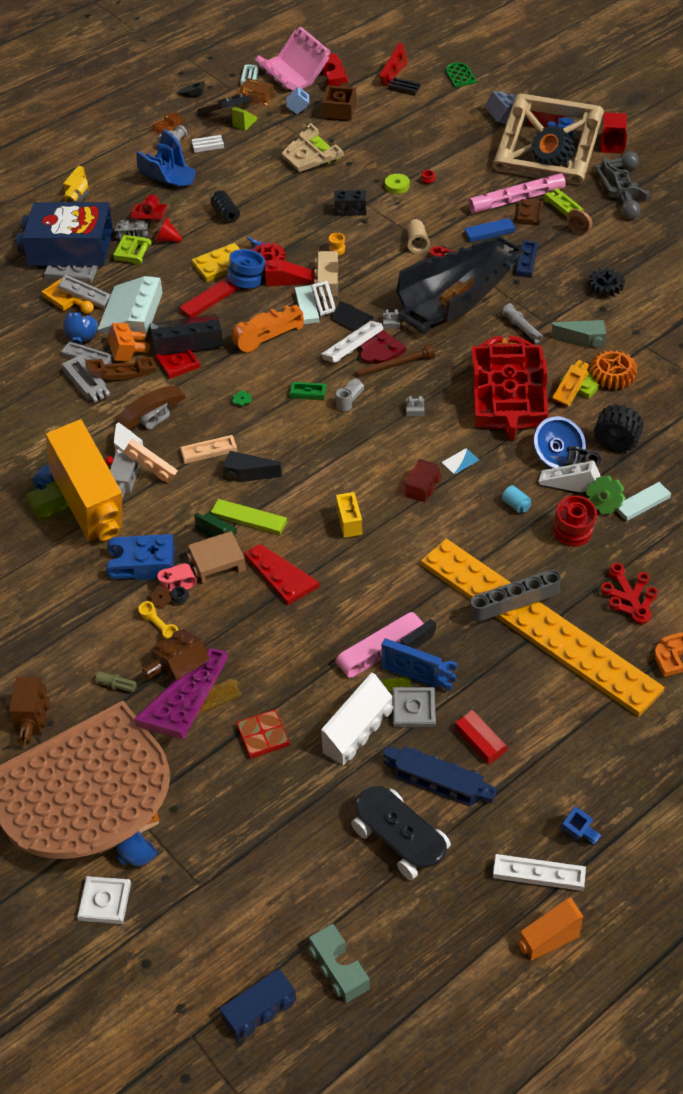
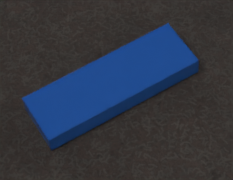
(489, 230)

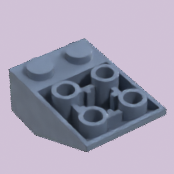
(500, 106)

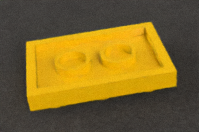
(214, 263)

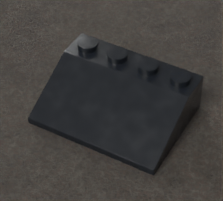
(187, 334)

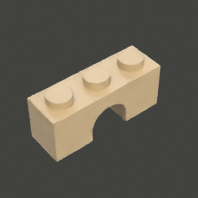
(327, 271)

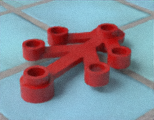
(639, 613)

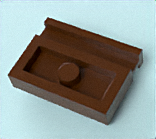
(530, 212)

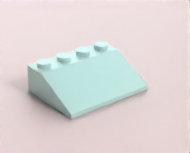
(133, 304)

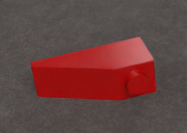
(285, 273)

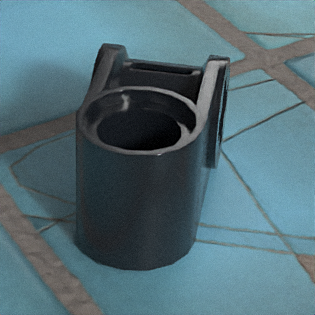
(578, 455)

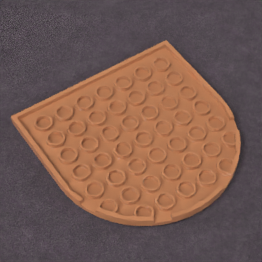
(84, 787)

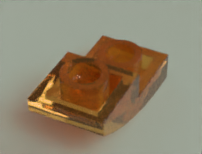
(170, 122)

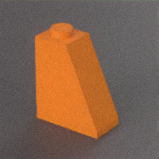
(551, 930)

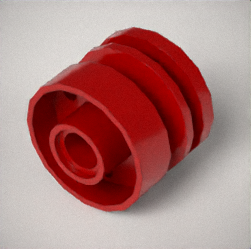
(574, 521)

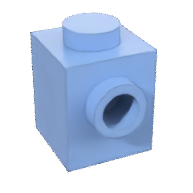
(297, 100)

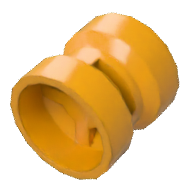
(337, 242)

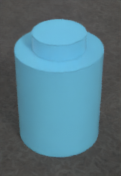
(516, 499)

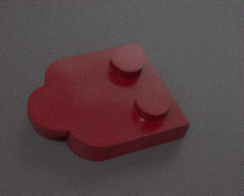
(381, 348)

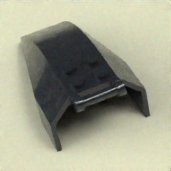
(426, 280)

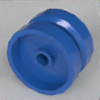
(245, 268)

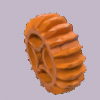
(613, 369)

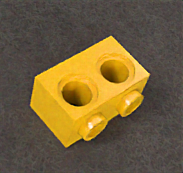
(349, 514)

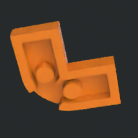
(668, 654)

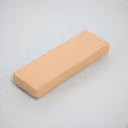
(208, 449)

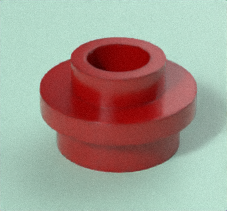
(427, 176)

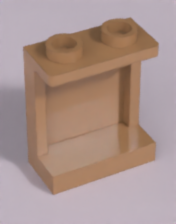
(215, 555)

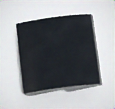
(420, 635)

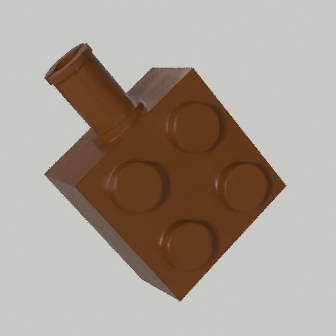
(339, 102)
(177, 655)
(29, 707)

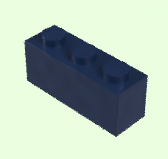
(258, 1004)

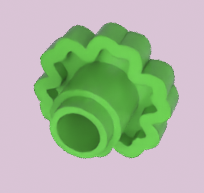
(598, 491)

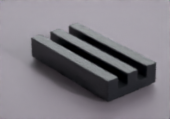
(404, 86)

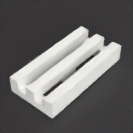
(207, 143)
(327, 311)

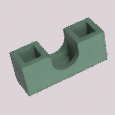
(347, 980)

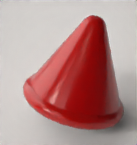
(168, 233)

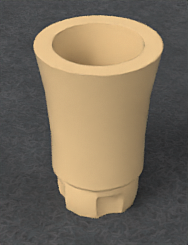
(417, 238)

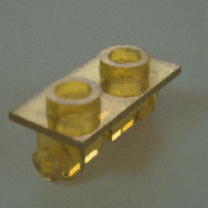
(220, 694)

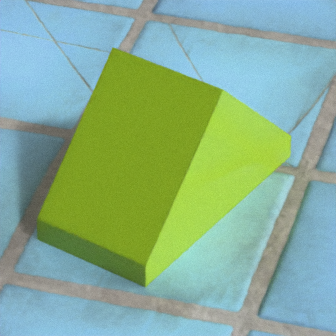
(242, 118)

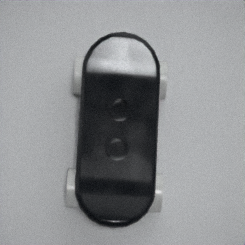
(400, 829)

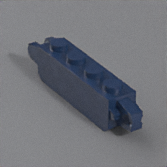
(439, 776)

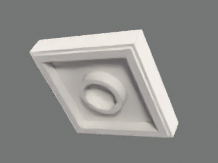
(104, 900)

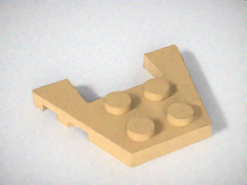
(305, 155)

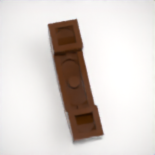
(121, 371)
(148, 403)

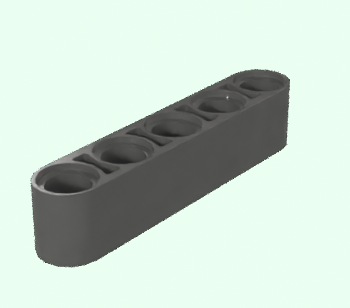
(515, 595)

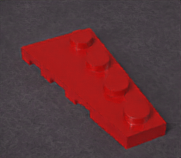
(281, 575)

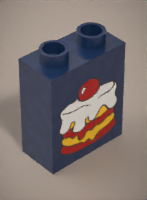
(66, 233)

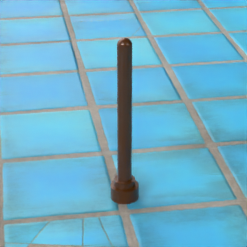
(426, 352)

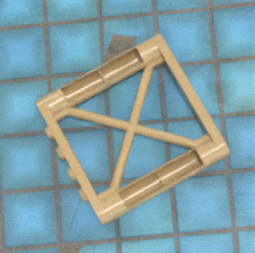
(523, 103)

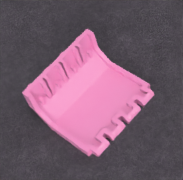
(297, 62)

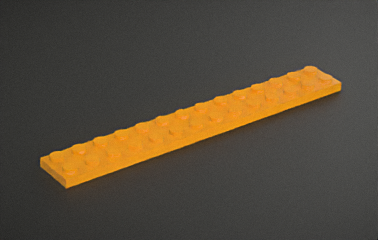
(549, 631)

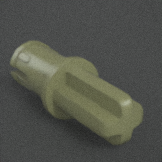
(115, 682)

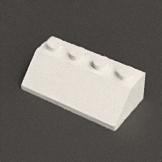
(356, 720)

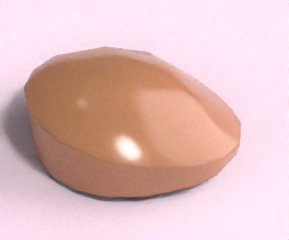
(579, 221)

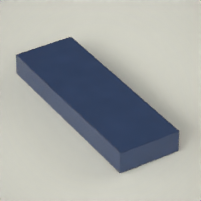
(527, 260)

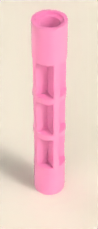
(516, 193)

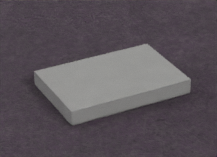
(80, 272)

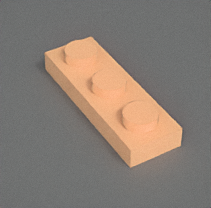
(150, 461)

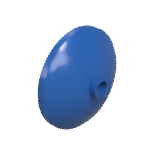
(557, 432)

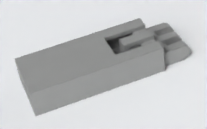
(84, 381)

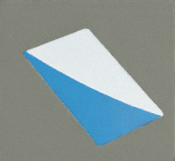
(460, 461)

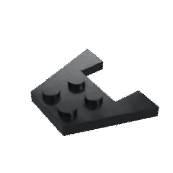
(226, 102)

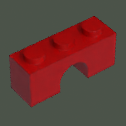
(334, 71)

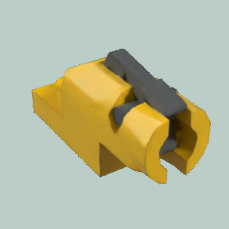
(76, 186)

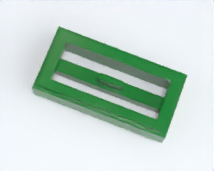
(309, 391)

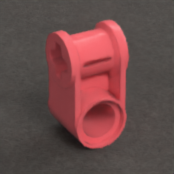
(177, 576)

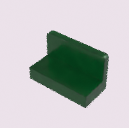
(212, 525)

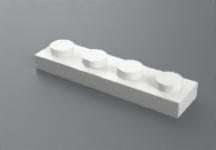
(352, 341)
(539, 872)

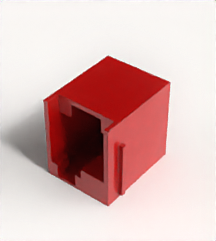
(613, 133)

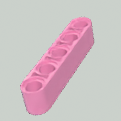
(369, 650)

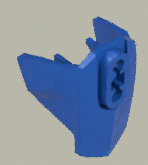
(168, 164)

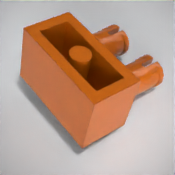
(123, 342)

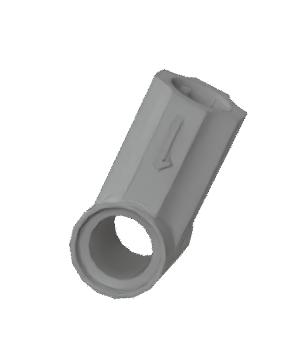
(348, 394)

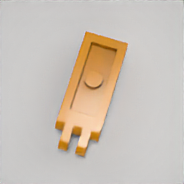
(571, 383)

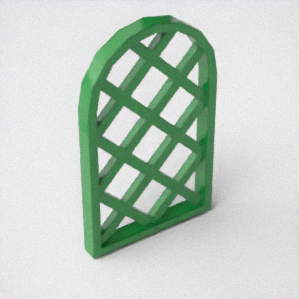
(459, 83)

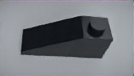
(246, 467)

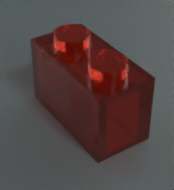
(422, 480)

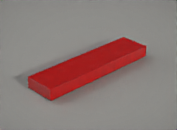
(208, 298)

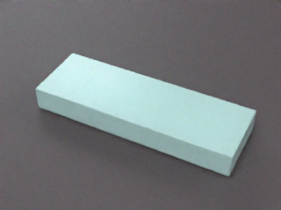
(307, 304)
(643, 501)

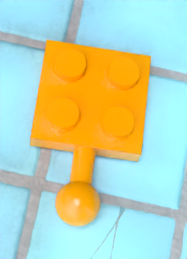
(65, 300)

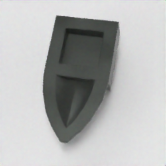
(193, 89)

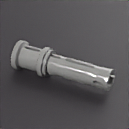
(517, 319)

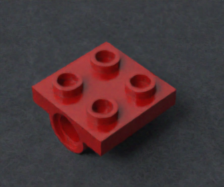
(150, 209)

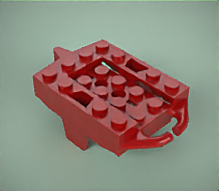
(514, 382)

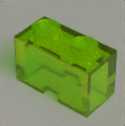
(46, 501)

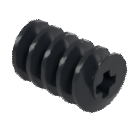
(224, 207)

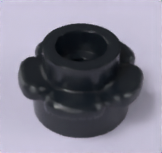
(179, 595)

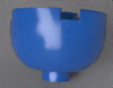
(79, 328)
(136, 850)

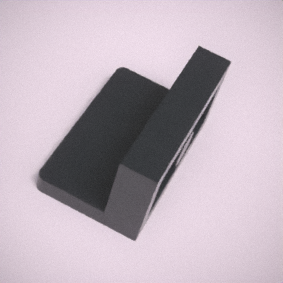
(350, 316)

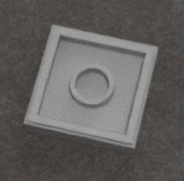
(414, 707)

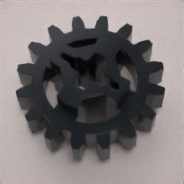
(606, 282)

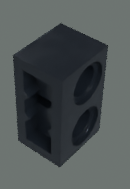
(350, 203)

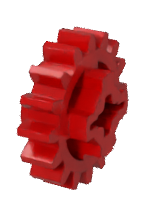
(270, 251)

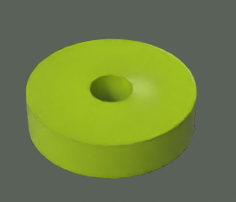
(397, 183)

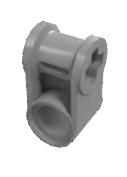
(154, 417)

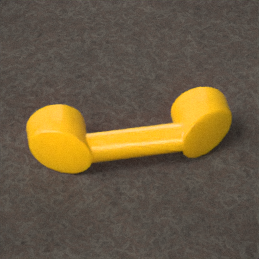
(149, 613)

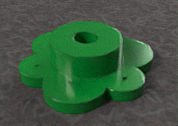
(242, 398)

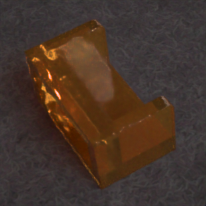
(258, 89)

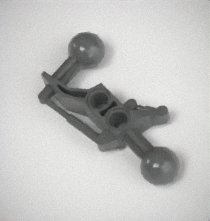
(621, 183)

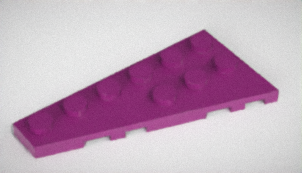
(180, 703)

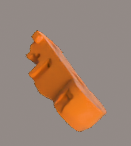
(265, 326)

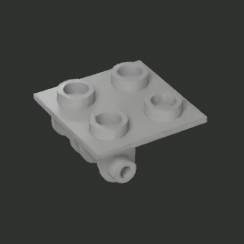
(125, 225)

